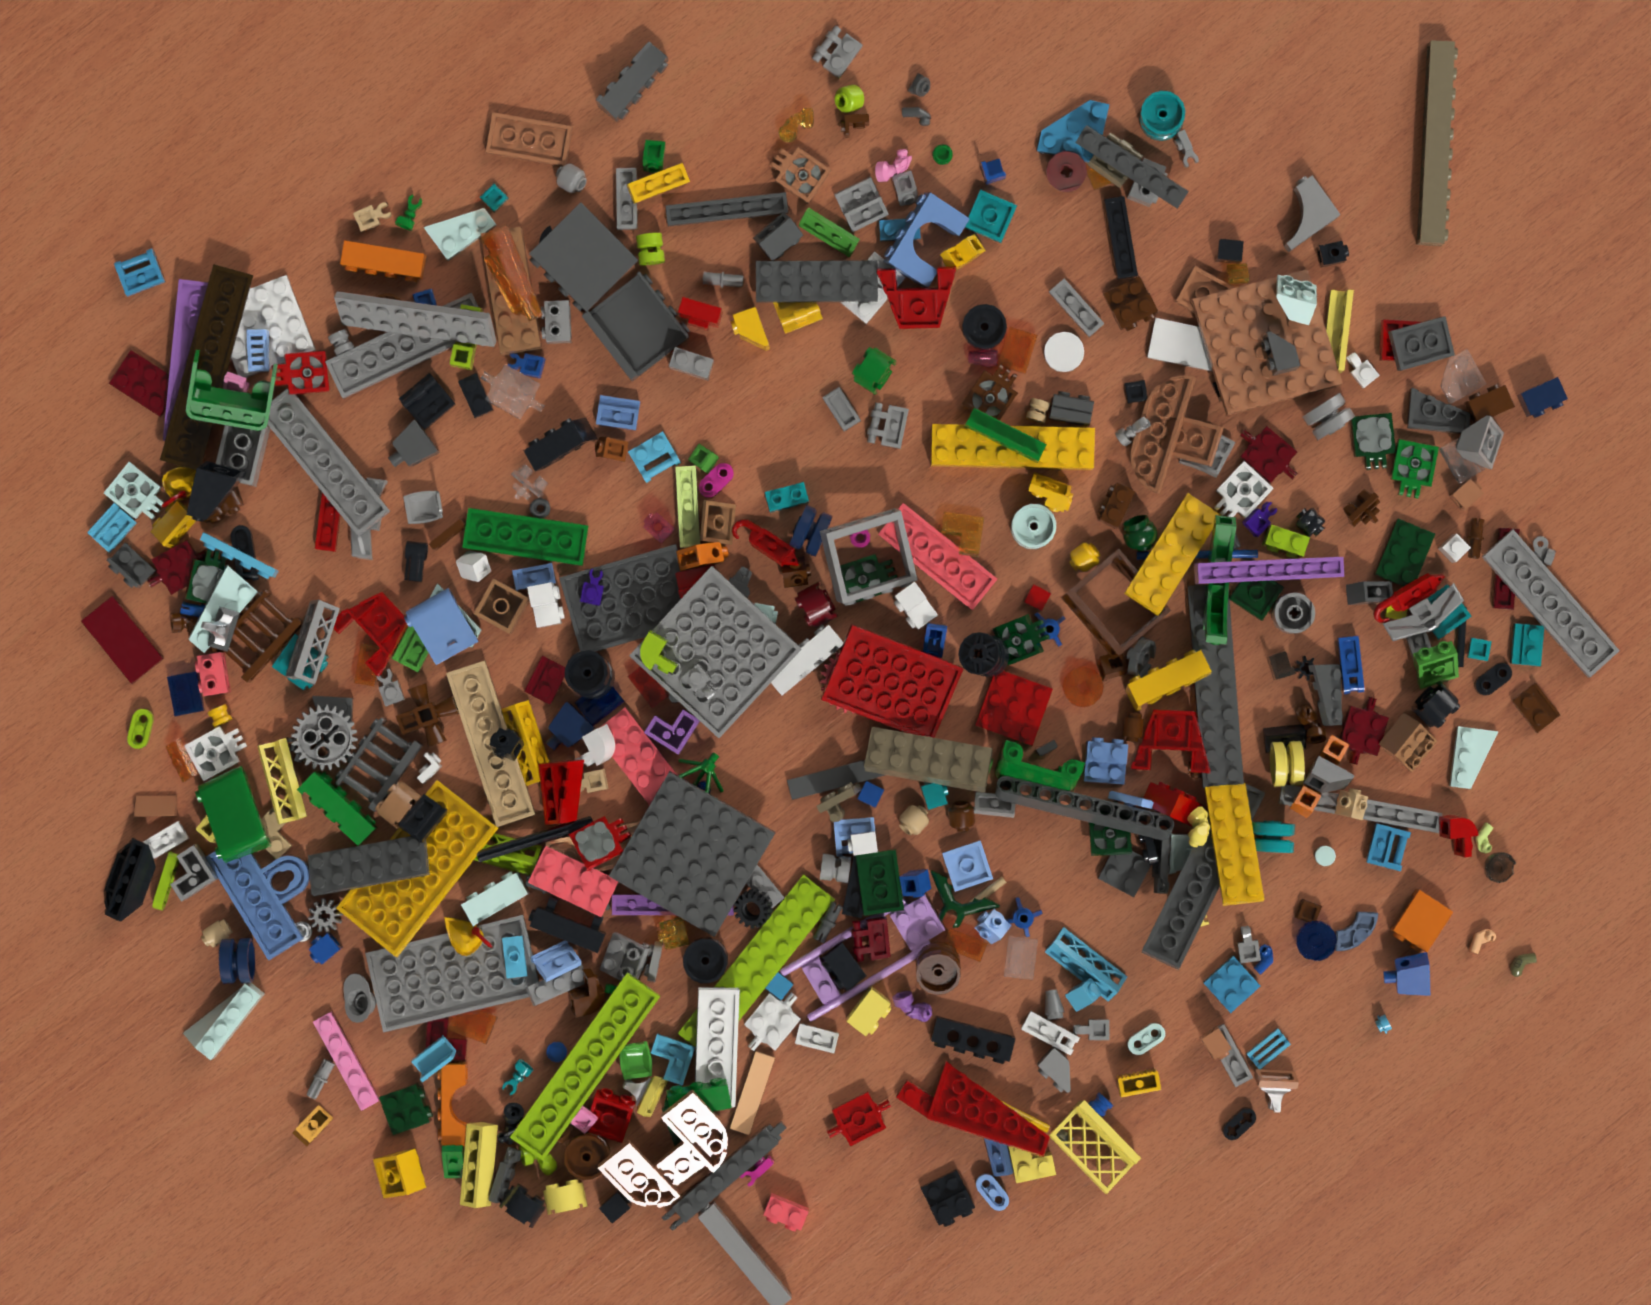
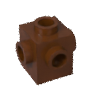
(796, 575)

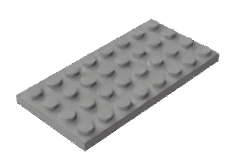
(437, 982)

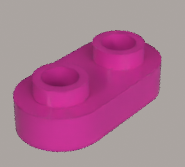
(716, 480)

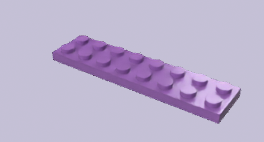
(188, 308)

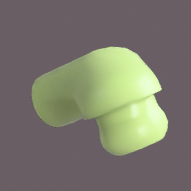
(1482, 838)

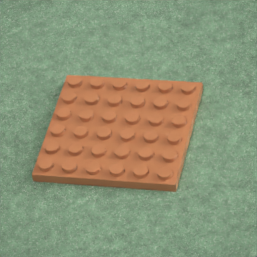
(1232, 334)

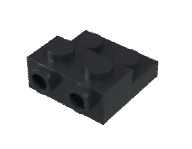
(948, 1198)

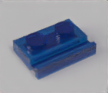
(185, 693)
(597, 709)

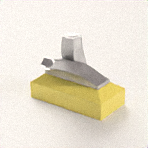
(646, 1093)

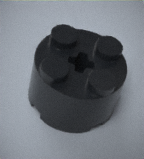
(1436, 705)
(522, 1205)

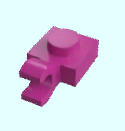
(761, 1166)

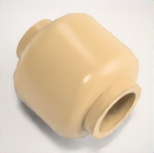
(913, 820)

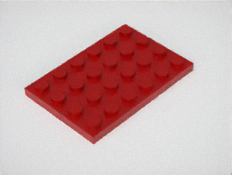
(891, 682)

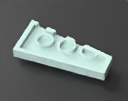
(231, 593)

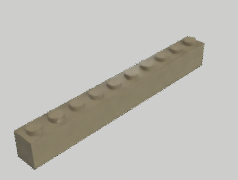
(1436, 143)

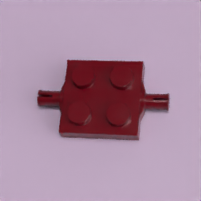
(1268, 454)
(175, 566)
(1363, 730)

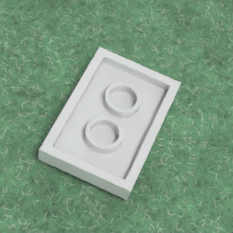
(867, 310)

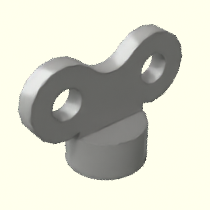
(1542, 552)

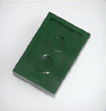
(1404, 553)
(879, 882)

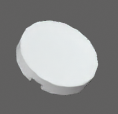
(1064, 352)

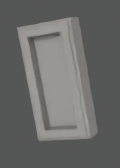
(841, 409)

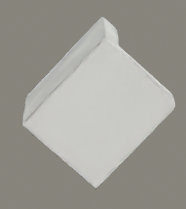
(473, 566)

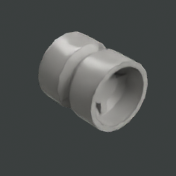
(835, 868)

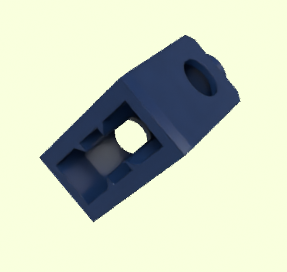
(568, 727)

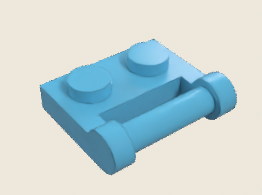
(650, 451)

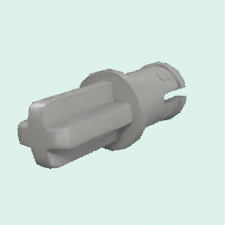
(722, 279)
(320, 1078)

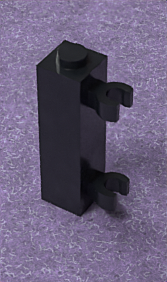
(566, 928)

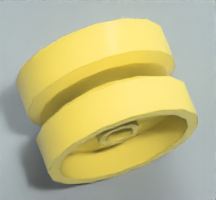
(1287, 763)

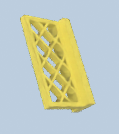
(1107, 1135)

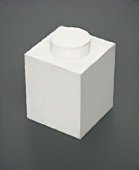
(1454, 548)
(863, 843)

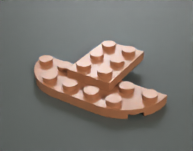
(1171, 434)

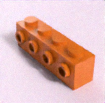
(383, 260)

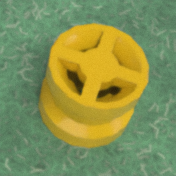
(219, 715)

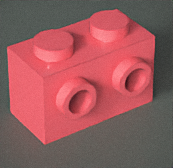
(213, 674)
(785, 1211)

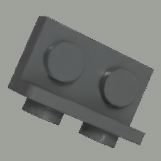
(131, 566)

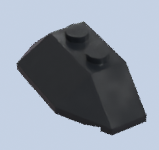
(128, 880)

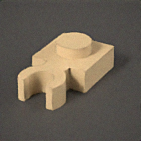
(369, 218)
(594, 781)

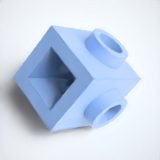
(992, 926)

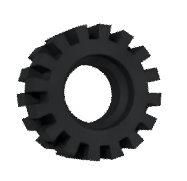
(746, 916)

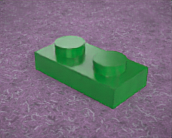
(452, 1161)

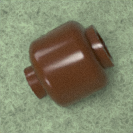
(961, 816)

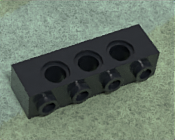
(944, 1025)

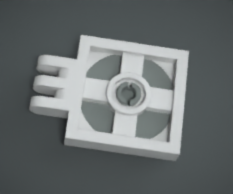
(1242, 491)
(214, 752)

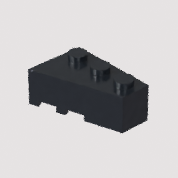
(559, 443)

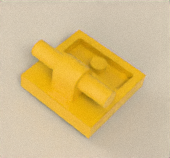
(797, 314)

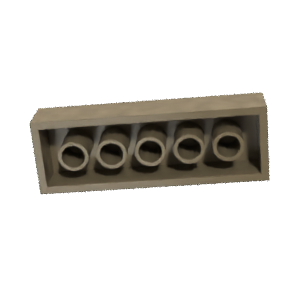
(928, 759)

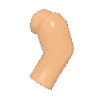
(1481, 937)

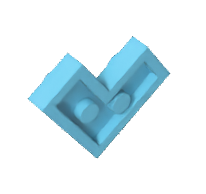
(678, 1054)

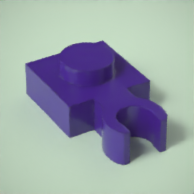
(1258, 519)
(592, 591)

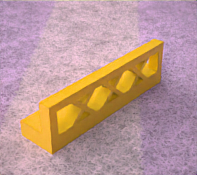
(528, 731)

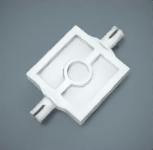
(772, 1021)

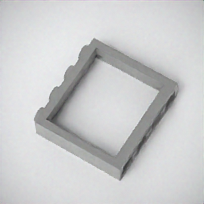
(830, 534)

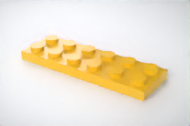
(1172, 554)
(1234, 844)

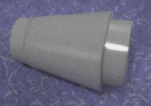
(1053, 1005)

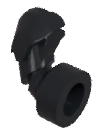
(512, 1115)

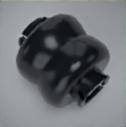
(1310, 522)

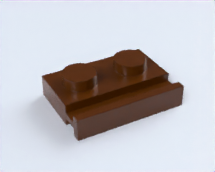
(1536, 708)

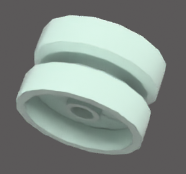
(1033, 538)

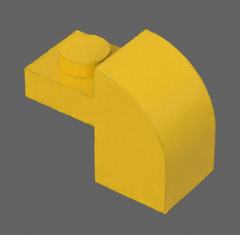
(963, 252)

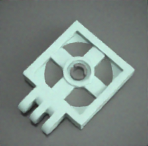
(134, 492)

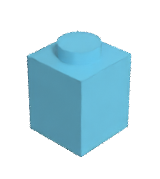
(1083, 994)

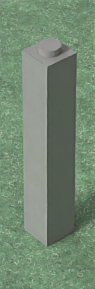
(744, 1255)

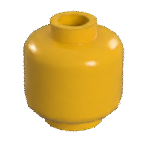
(1084, 557)

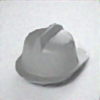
(358, 998)

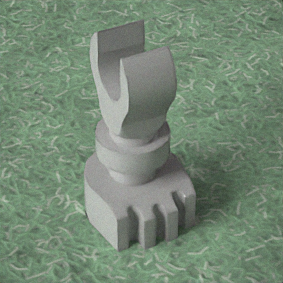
(1123, 435)

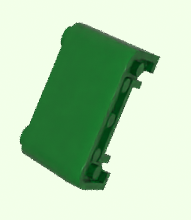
(1010, 765)
(233, 815)

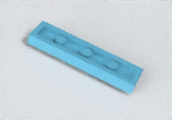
(231, 552)

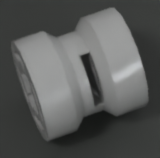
(341, 342)

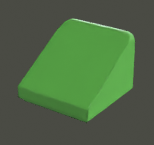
(703, 458)

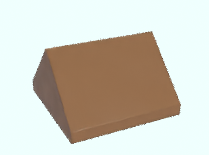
(717, 522)

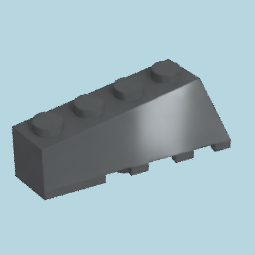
(632, 82)

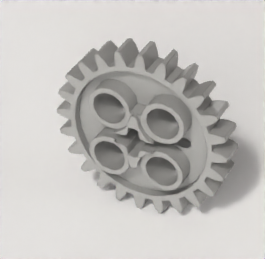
(336, 751)

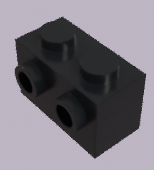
(843, 967)

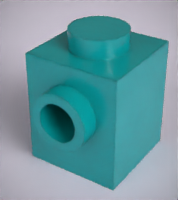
(934, 795)

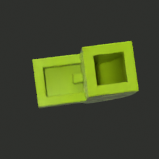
(651, 653)

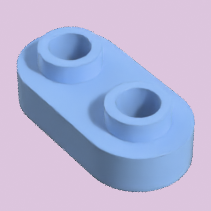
(992, 1191)

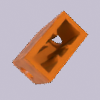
(706, 555)

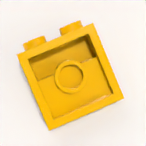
(1056, 493)

